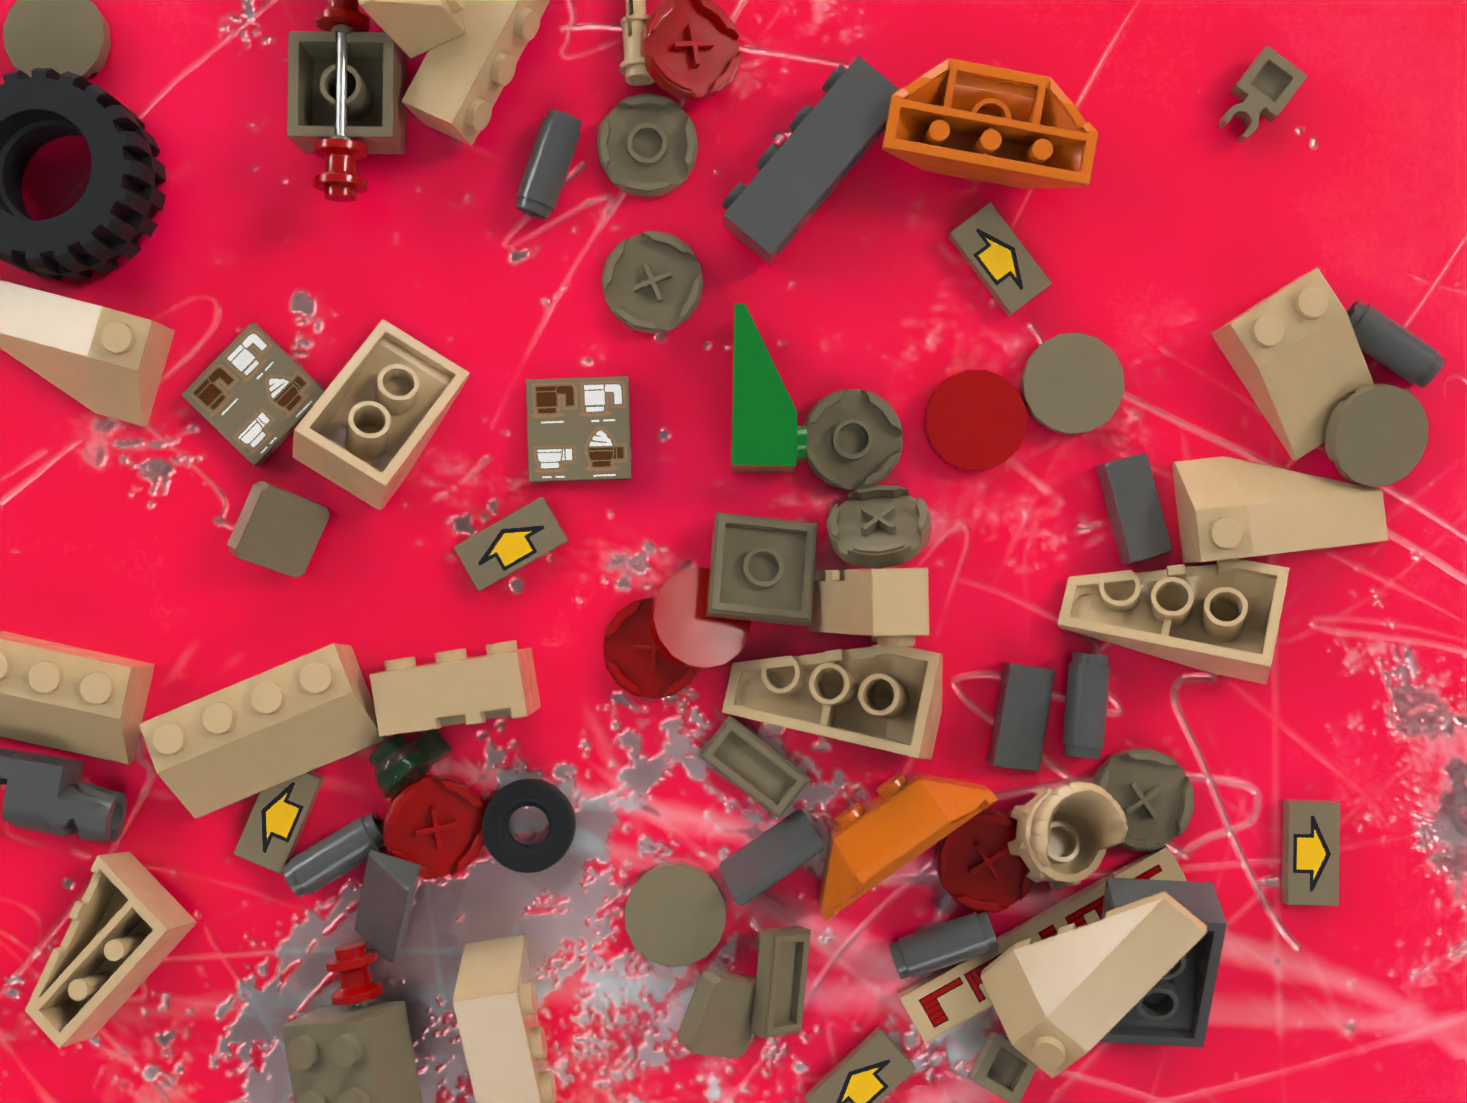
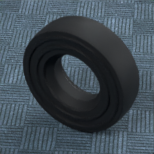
(506, 848)

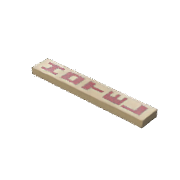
(958, 991)

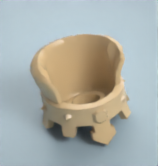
(1067, 832)

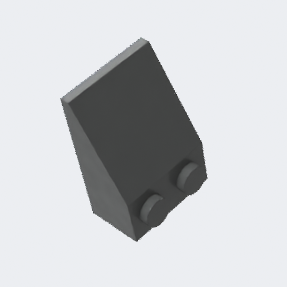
(1181, 1002)

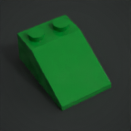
(762, 413)

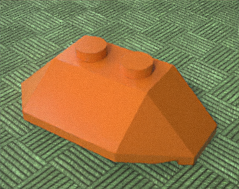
(991, 127)
(892, 832)

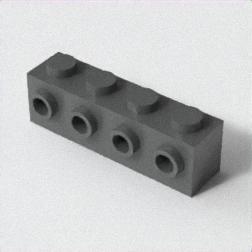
(811, 161)

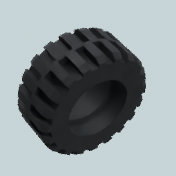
(121, 183)

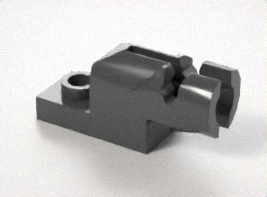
(49, 797)

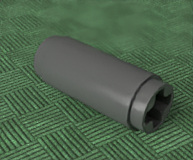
(548, 164)
(1394, 345)
(1086, 705)
(334, 855)
(943, 945)

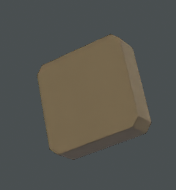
(278, 529)
(719, 1015)

